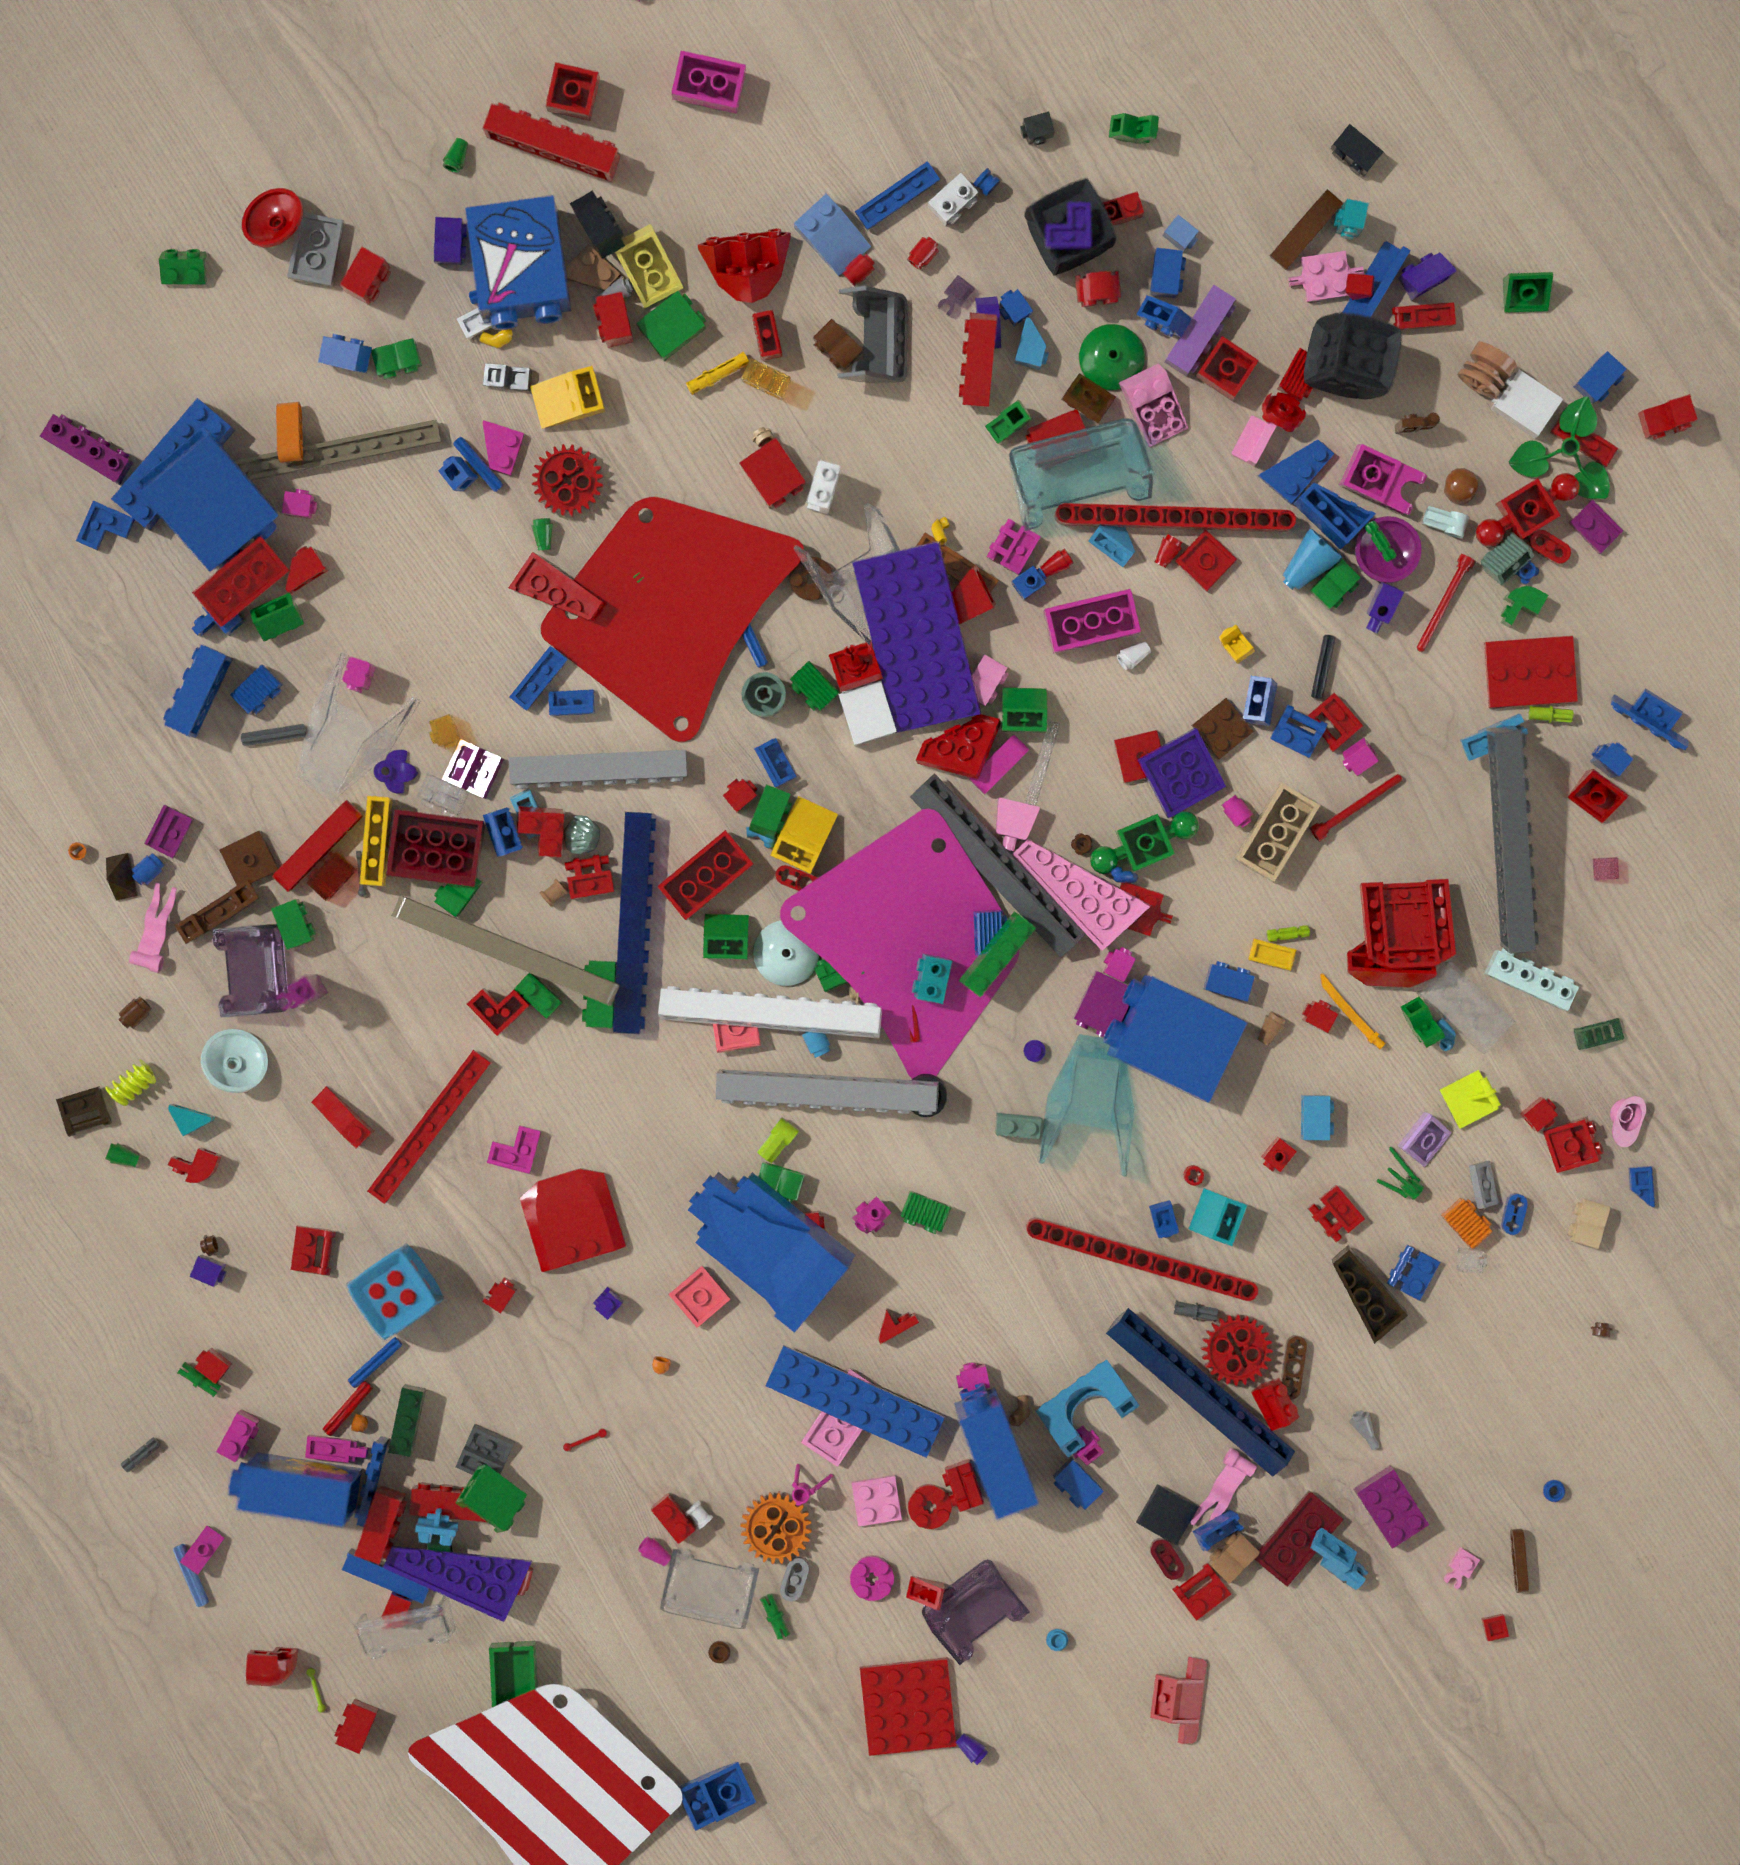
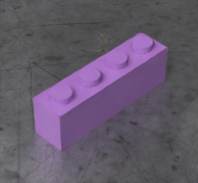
(1200, 330)

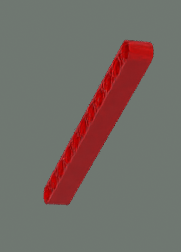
(1185, 513)
(1152, 1260)

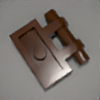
(1412, 423)

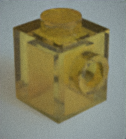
(444, 732)

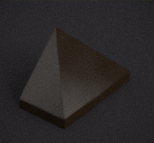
(120, 877)

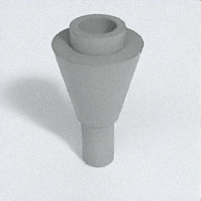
(621, 285)
(1362, 1423)

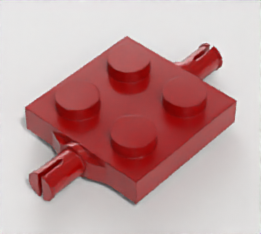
(1147, 920)

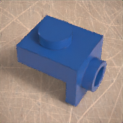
(1164, 1219)

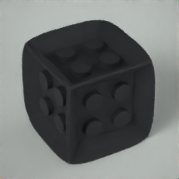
(1053, 210)
(1352, 356)

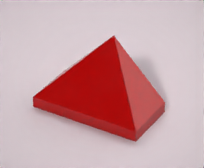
(926, 1592)

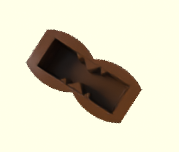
(837, 345)

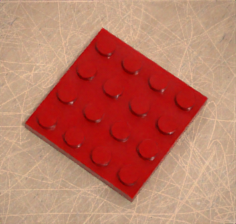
(908, 1706)

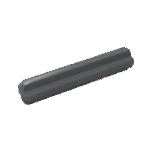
(273, 734)

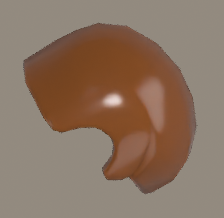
(1461, 486)

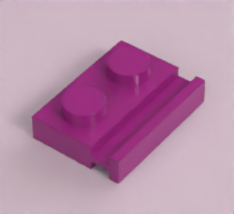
(1595, 527)
(169, 831)

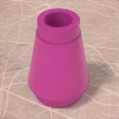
(654, 1551)

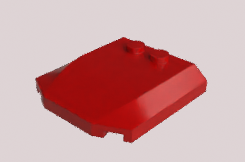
(1408, 924)
(571, 1218)

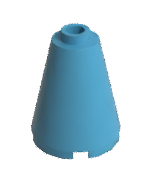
(1310, 560)

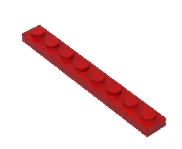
(429, 1127)

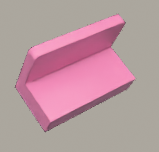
(1253, 440)

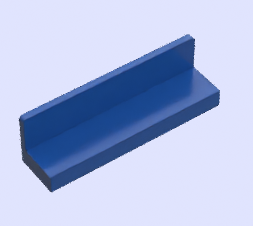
(1384, 269)
(378, 1575)

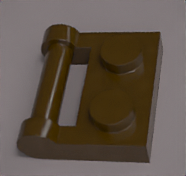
(80, 1104)

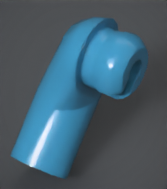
(768, 843)

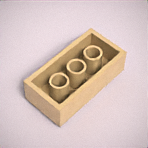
(1277, 832)

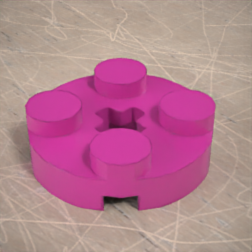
(881, 1586)

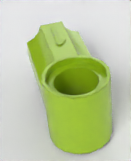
(780, 1137)

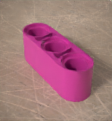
(1000, 763)

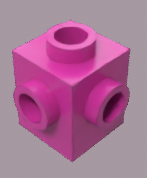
(871, 1215)
(1092, 1449)

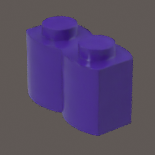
(449, 241)

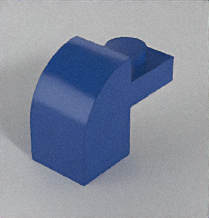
(205, 623)

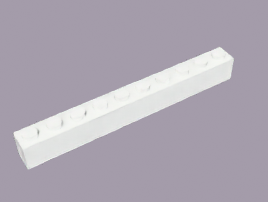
(770, 1012)

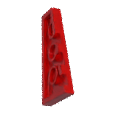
(550, 585)

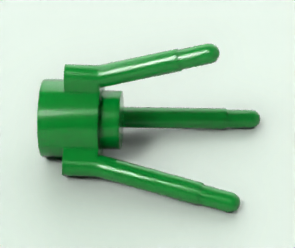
(1410, 1186)

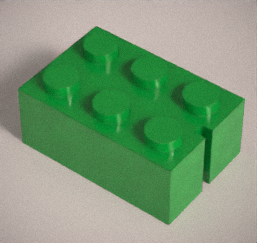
(512, 1670)

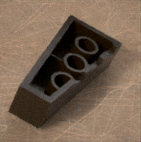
(1373, 1301)

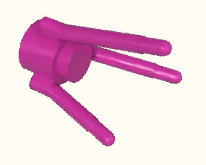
(803, 1491)

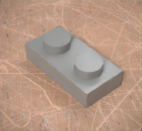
(1483, 1184)

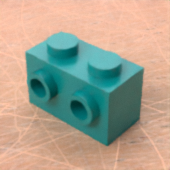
(1351, 218)
(932, 978)

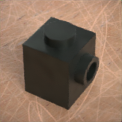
(1037, 128)

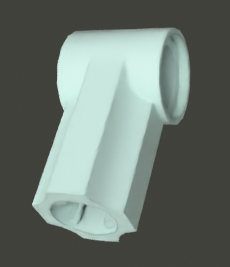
(1451, 522)

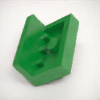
(183, 267)

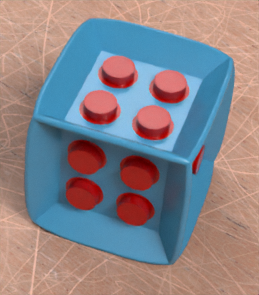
(395, 1291)

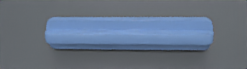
(192, 1579)

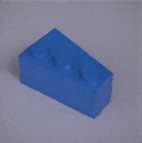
(1332, 514)

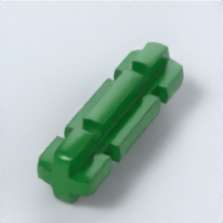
(1380, 541)

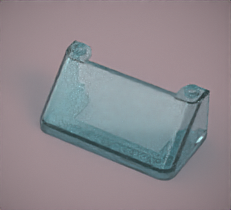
(1079, 468)

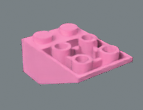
(1154, 404)

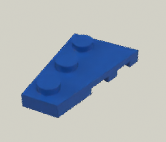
(1296, 471)

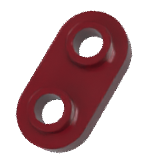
(1166, 1558)

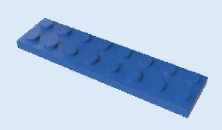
(855, 1401)

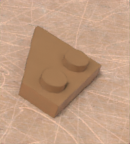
(591, 270)

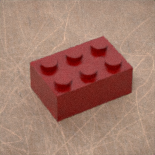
(381, 1525)

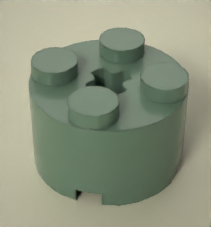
(757, 683)

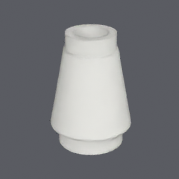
(1133, 655)

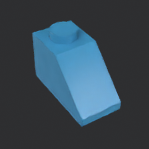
(1031, 347)

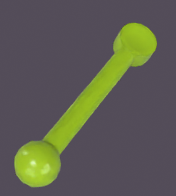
(310, 1673)

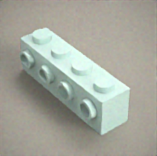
(1532, 980)

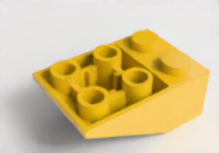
(568, 397)
(804, 834)

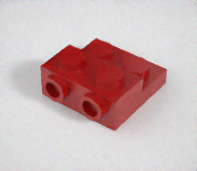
(1573, 1144)

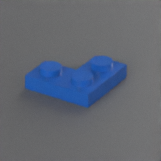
(101, 519)

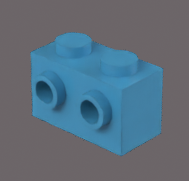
(1316, 1117)

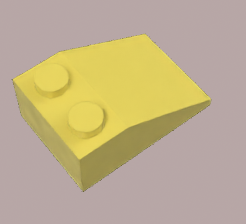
(648, 266)

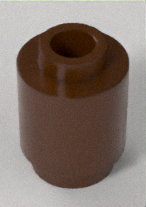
(134, 1012)

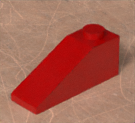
(342, 1117)

